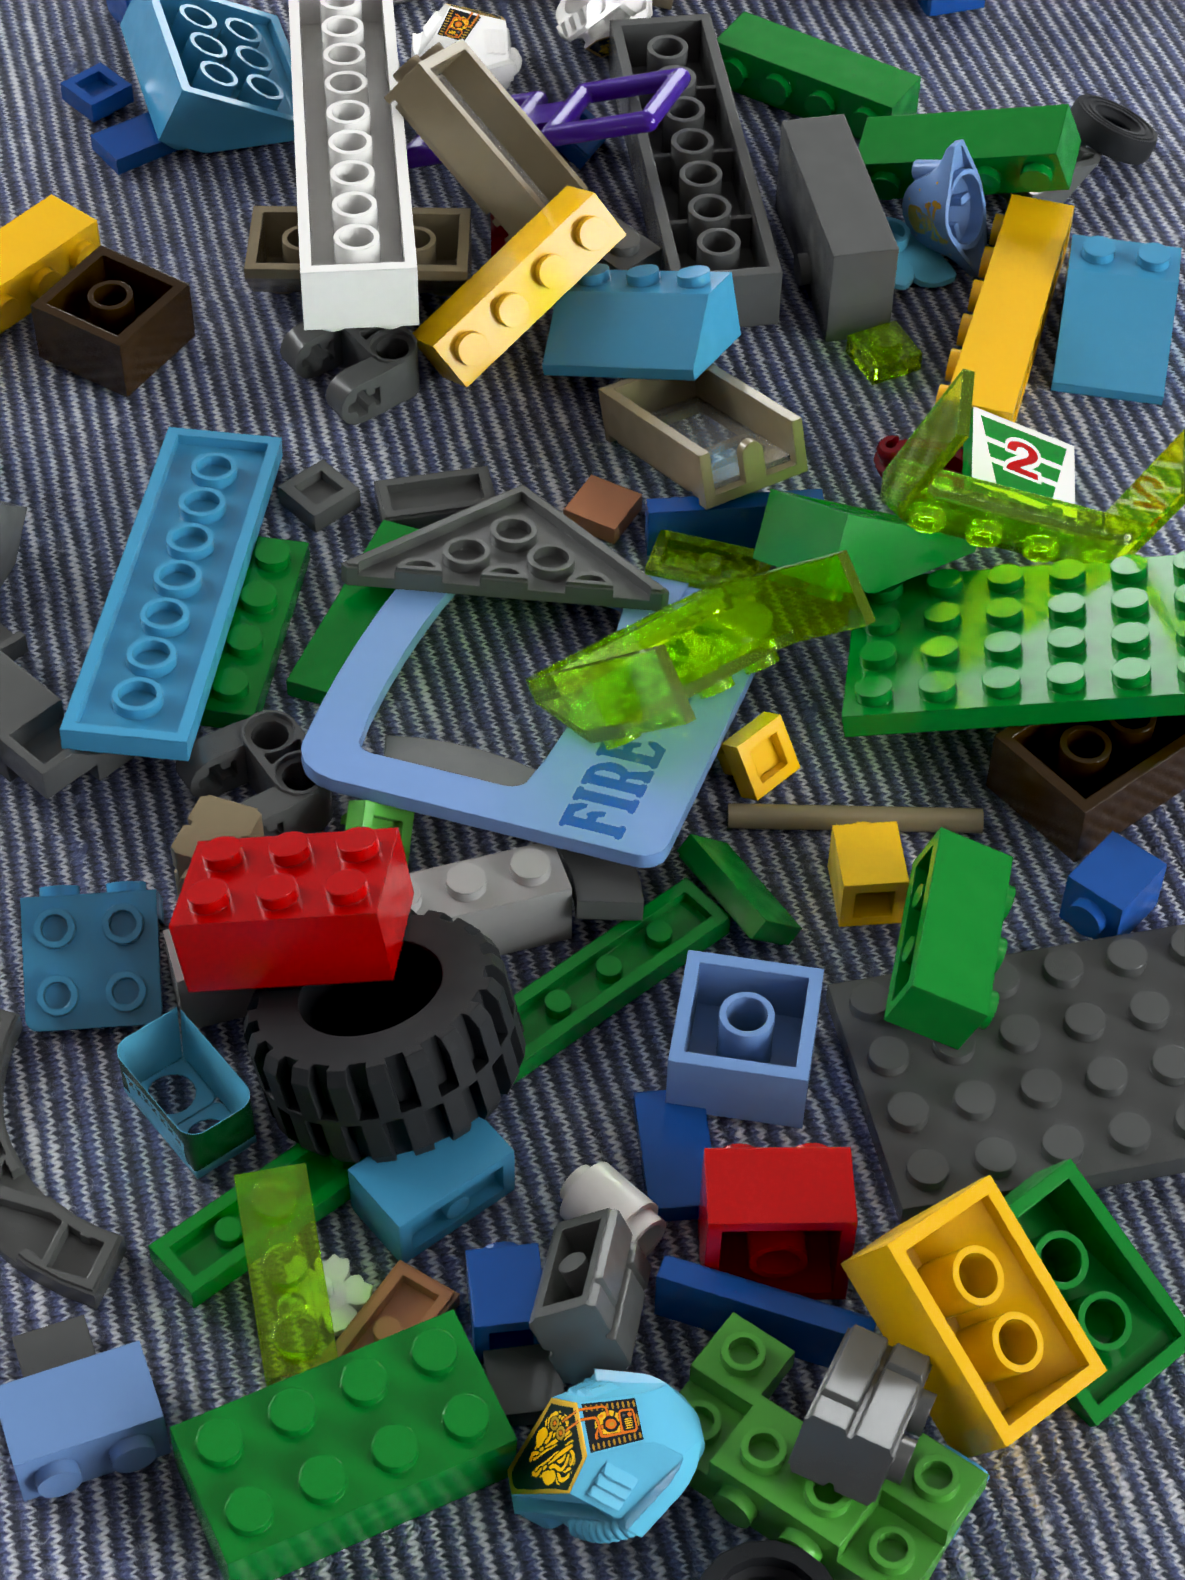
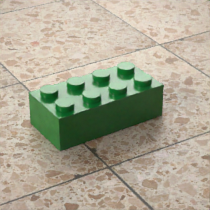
(343, 1451)

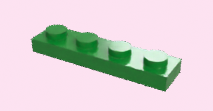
(257, 631)

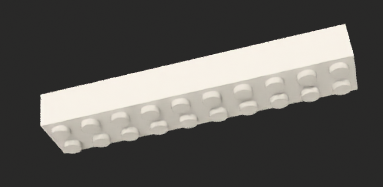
(351, 168)

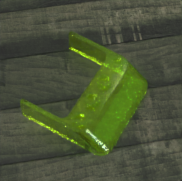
(1013, 518)
(694, 646)

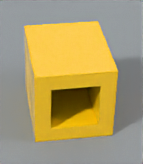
(867, 873)

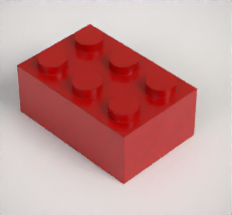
(293, 910)

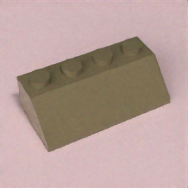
(440, 243)

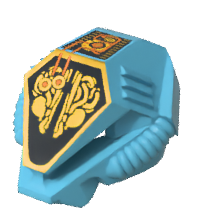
(607, 1457)

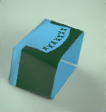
(157, 1053)

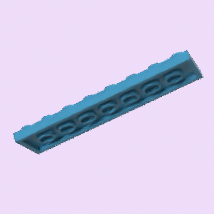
(173, 596)

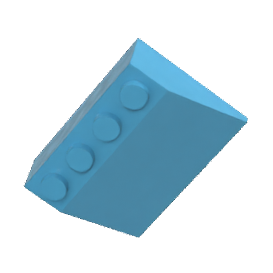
(211, 73)

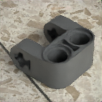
(377, 361)
(268, 757)

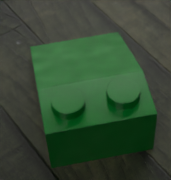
(877, 542)
(1104, 1284)

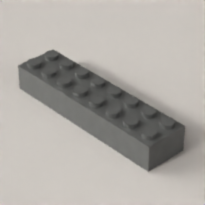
(696, 164)

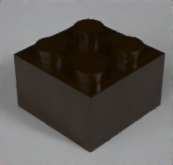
(113, 320)

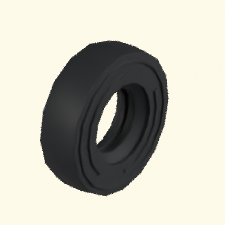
(1113, 129)

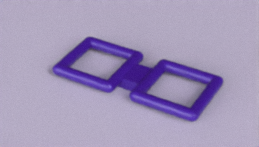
(561, 119)

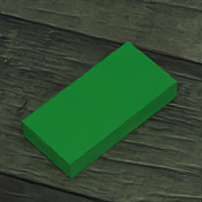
(738, 890)

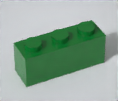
(951, 940)

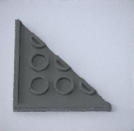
(508, 550)

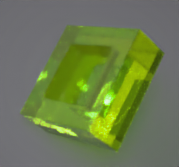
(884, 352)

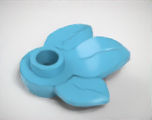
(918, 262)

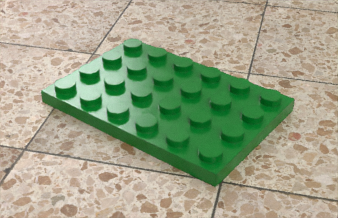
(1020, 647)

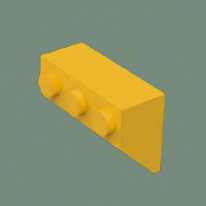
(983, 1310)

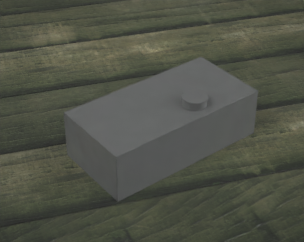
(835, 226)

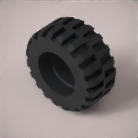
(391, 1059)

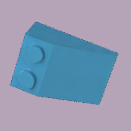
(1116, 319)

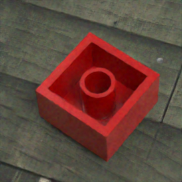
(779, 1216)

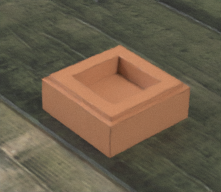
(604, 508)

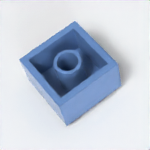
(744, 1038)

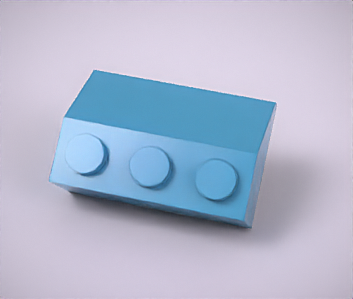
(642, 323)

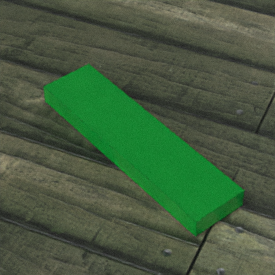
(341, 628)

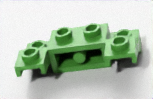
(753, 1485)

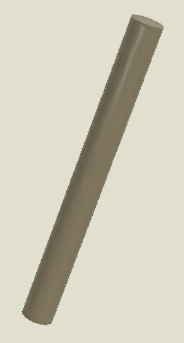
(824, 816)

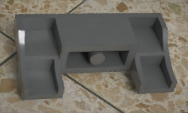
(31, 729)

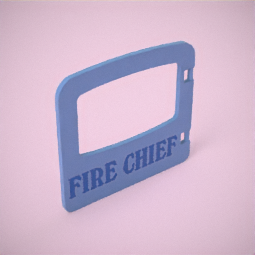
(580, 799)

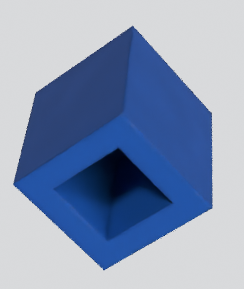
(1112, 889)
(502, 1294)

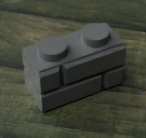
(590, 1295)
(861, 1416)

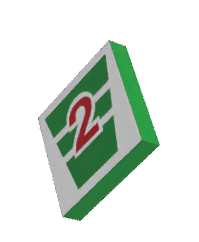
(1018, 457)

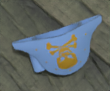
(948, 207)

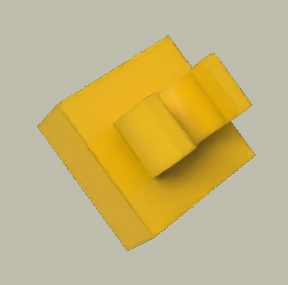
(759, 756)

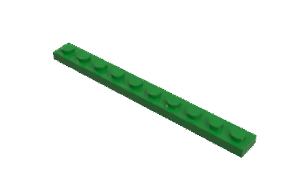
(554, 1011)

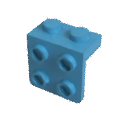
(92, 957)

